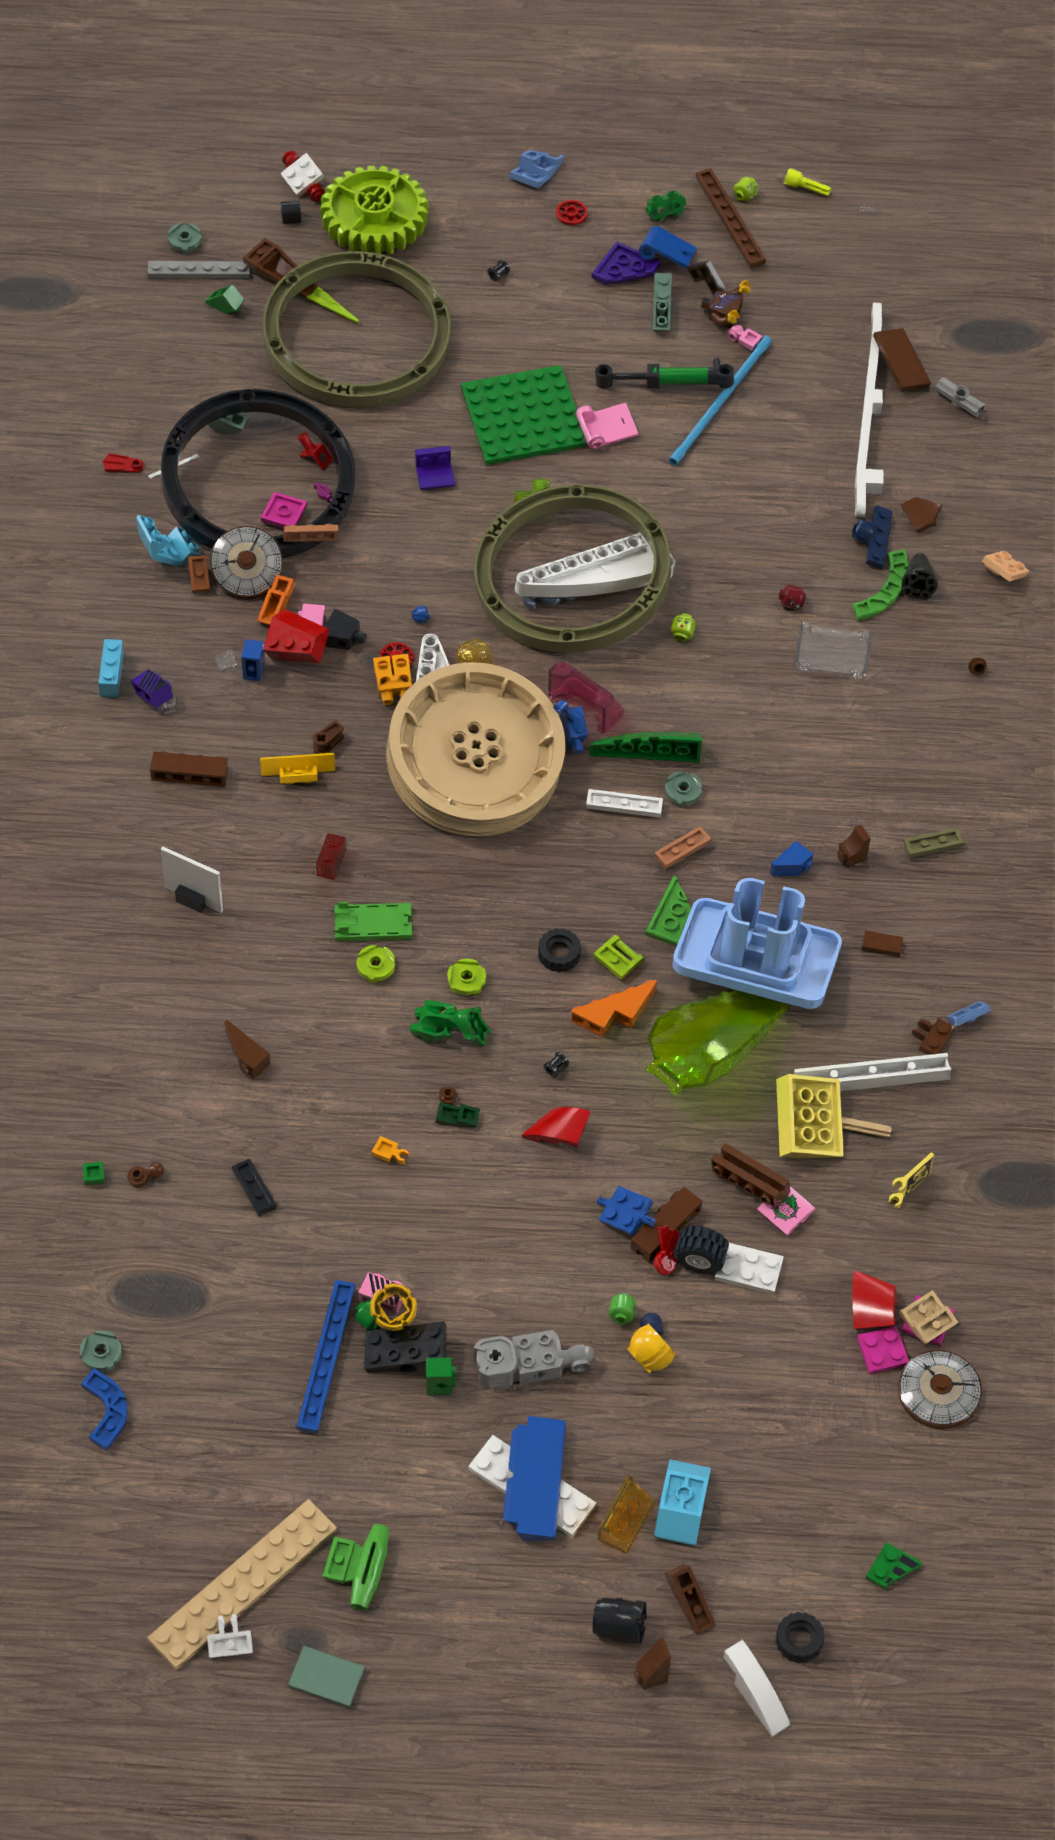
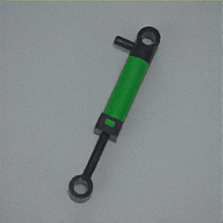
(717, 375)

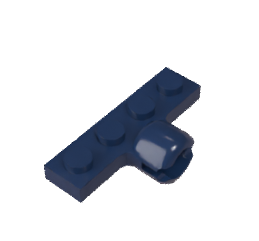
(874, 535)

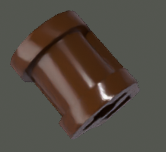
(327, 738)

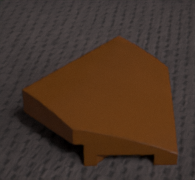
(921, 513)

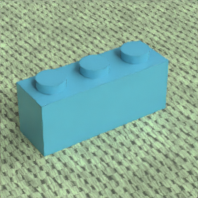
(111, 668)

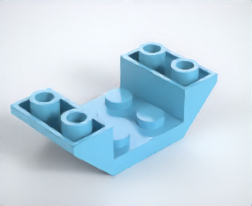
(167, 549)
(682, 1502)

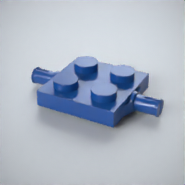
(626, 1211)

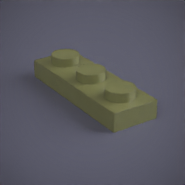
(933, 842)

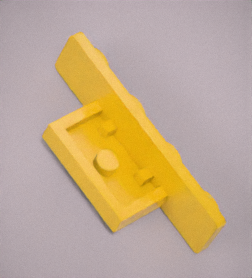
(297, 767)

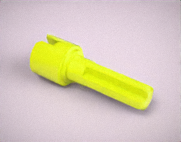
(796, 179)

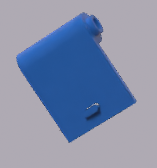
(667, 245)

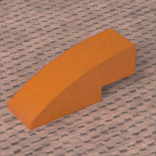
(276, 598)

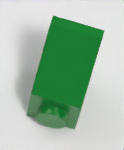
(226, 300)

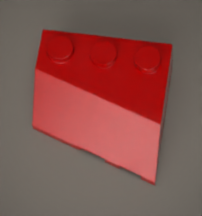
(295, 638)

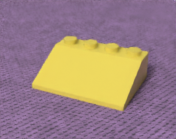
(809, 1117)

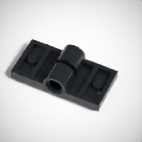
(405, 1347)

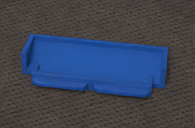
(536, 1480)

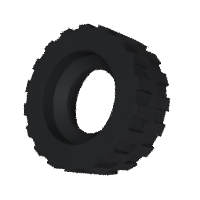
(559, 963)
(795, 1653)

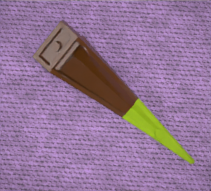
(275, 264)

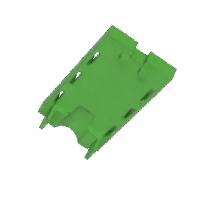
(372, 921)

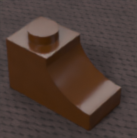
(855, 847)

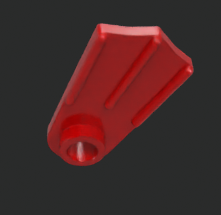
(122, 464)

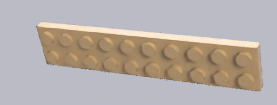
(242, 1583)

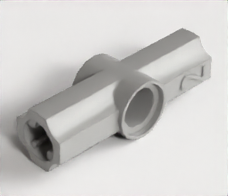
(960, 397)

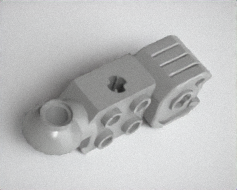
(526, 1359)

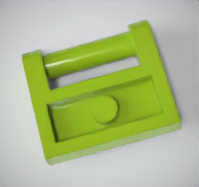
(614, 960)

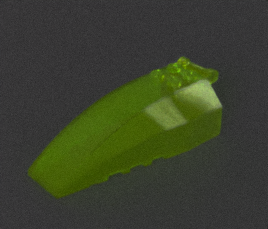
(709, 1037)

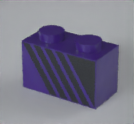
(152, 688)

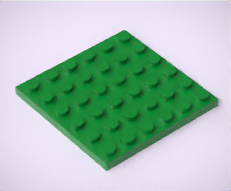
(523, 414)

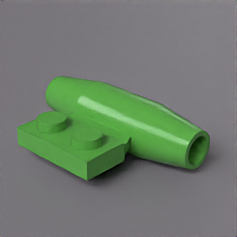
(359, 1564)

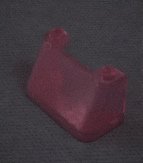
(568, 681)

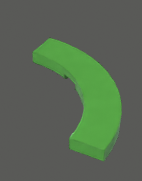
(888, 593)

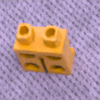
(392, 684)

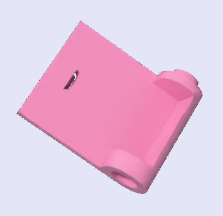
(606, 425)

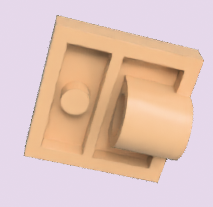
(1002, 564)

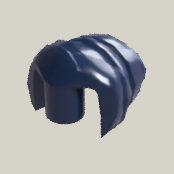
(654, 1320)

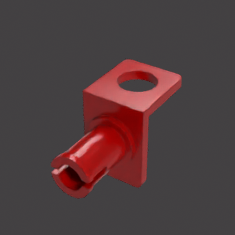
(314, 450)

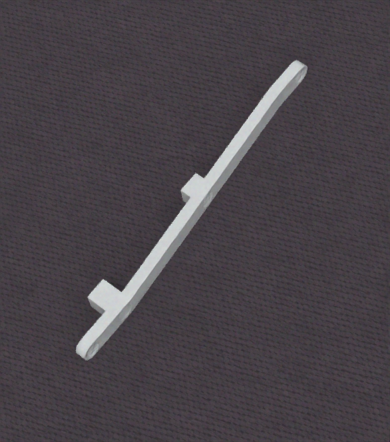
(869, 480)

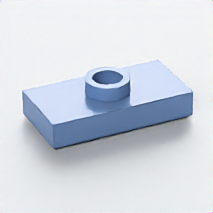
(968, 1013)

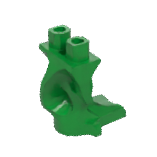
(437, 1025)

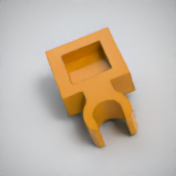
(387, 1149)

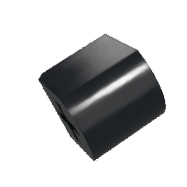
(291, 212)

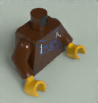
(726, 306)

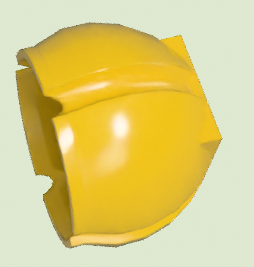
(384, 1295)
(650, 1349)

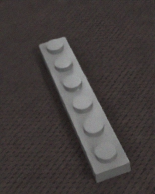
(199, 269)

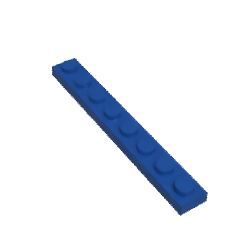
(326, 1357)

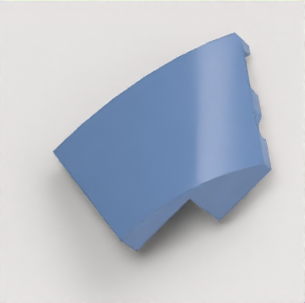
(536, 168)

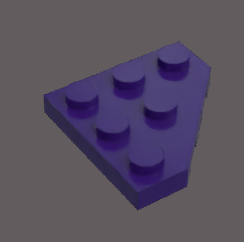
(624, 264)

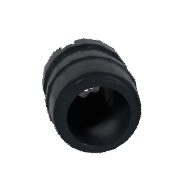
(620, 1619)

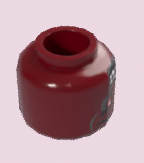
(792, 597)

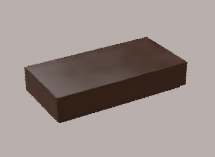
(882, 943)

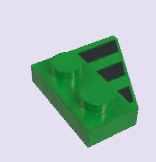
(891, 1566)

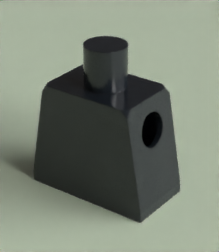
(343, 631)

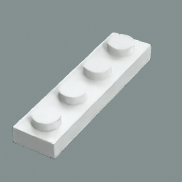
(624, 803)

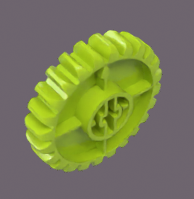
(374, 210)

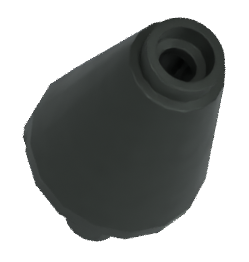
(919, 578)

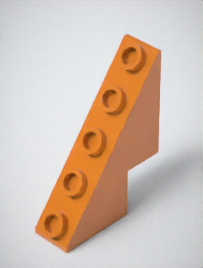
(621, 1007)

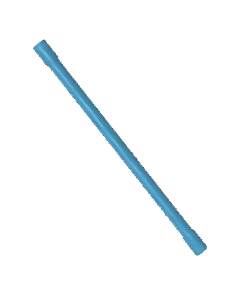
(680, 452)

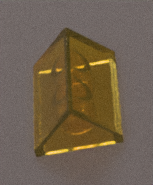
(625, 1516)

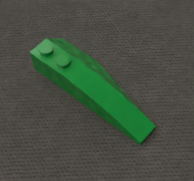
(650, 746)

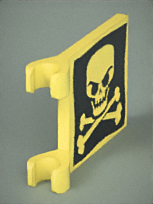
(911, 1180)

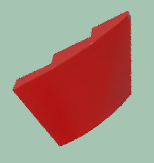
(559, 1125)
(872, 1302)

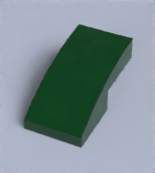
(456, 1116)

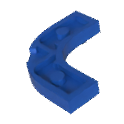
(116, 1408)

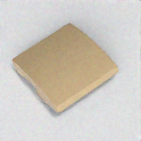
(928, 1317)

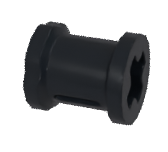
(498, 270)
(556, 1064)

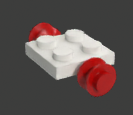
(302, 175)

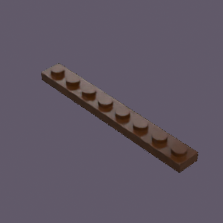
(730, 218)

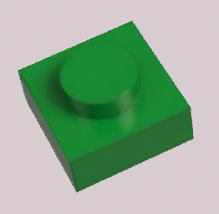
(93, 1173)

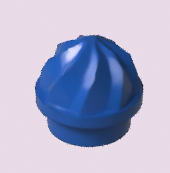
(420, 614)

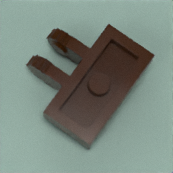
(936, 1038)

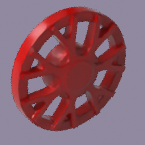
(571, 212)
(394, 645)

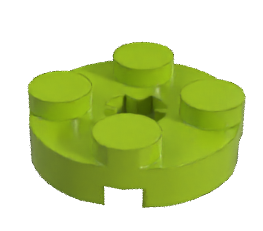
(379, 972)
(466, 987)

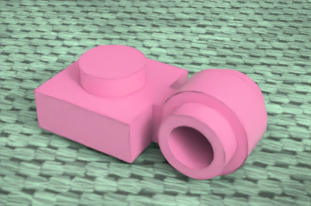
(747, 339)

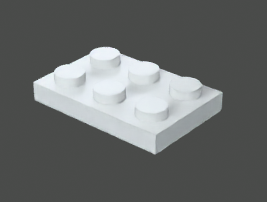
(750, 1269)

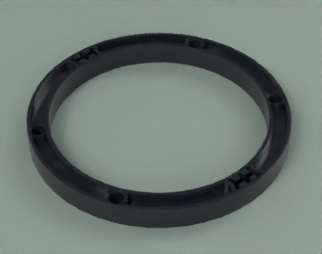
(257, 401)

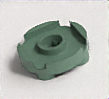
(184, 245)
(680, 797)
(102, 1362)

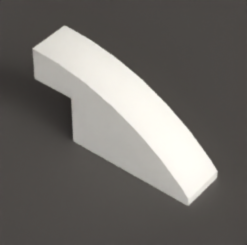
(756, 1688)

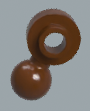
(155, 1170)

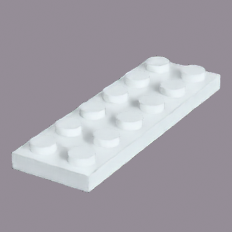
(492, 1466)

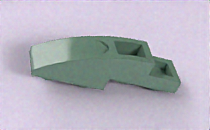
(662, 302)

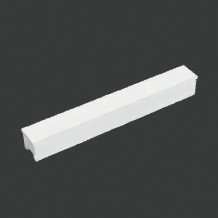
(884, 1072)

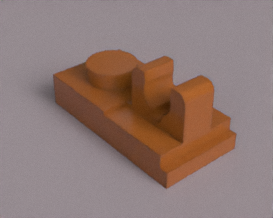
(199, 573)

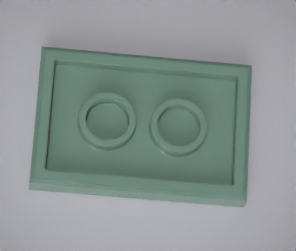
(326, 1677)

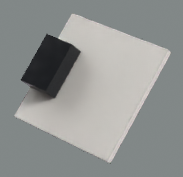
(191, 881)

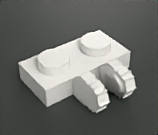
(231, 1642)

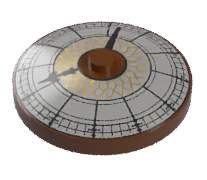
(246, 561)
(940, 1389)

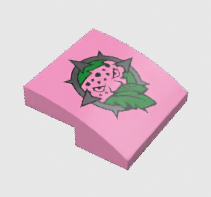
(789, 1213)

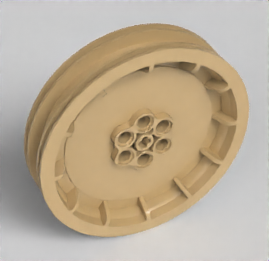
(455, 791)

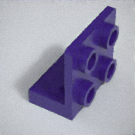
(434, 467)

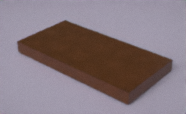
(901, 359)

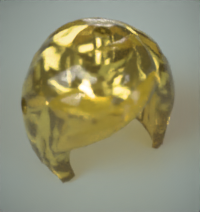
(474, 651)

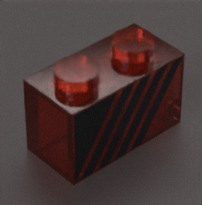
(331, 856)

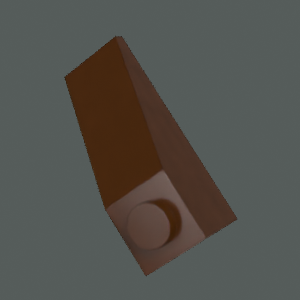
(249, 1054)
(690, 1598)
(653, 1666)

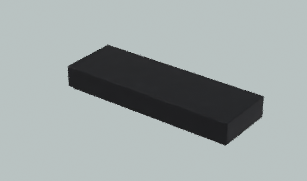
(254, 1187)

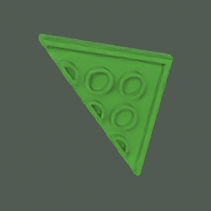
(670, 915)

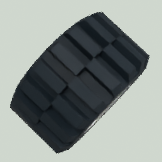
(701, 1249)

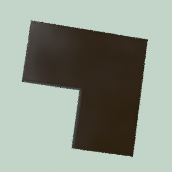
(706, 272)

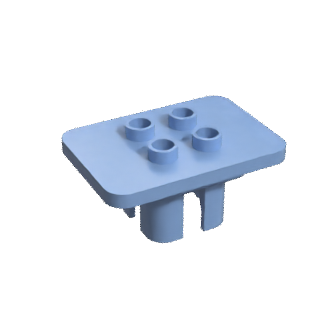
(756, 949)

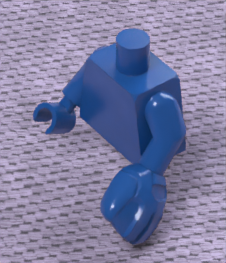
(573, 726)

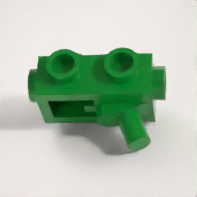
(671, 204)

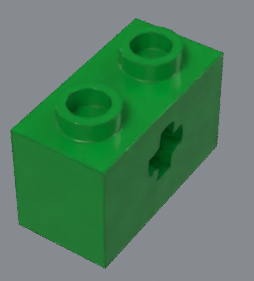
(440, 1376)

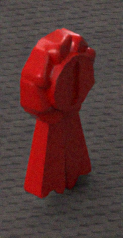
(664, 1260)

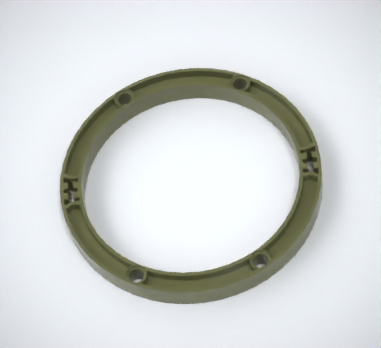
(356, 394)
(582, 638)

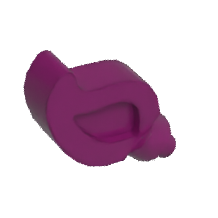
(323, 492)

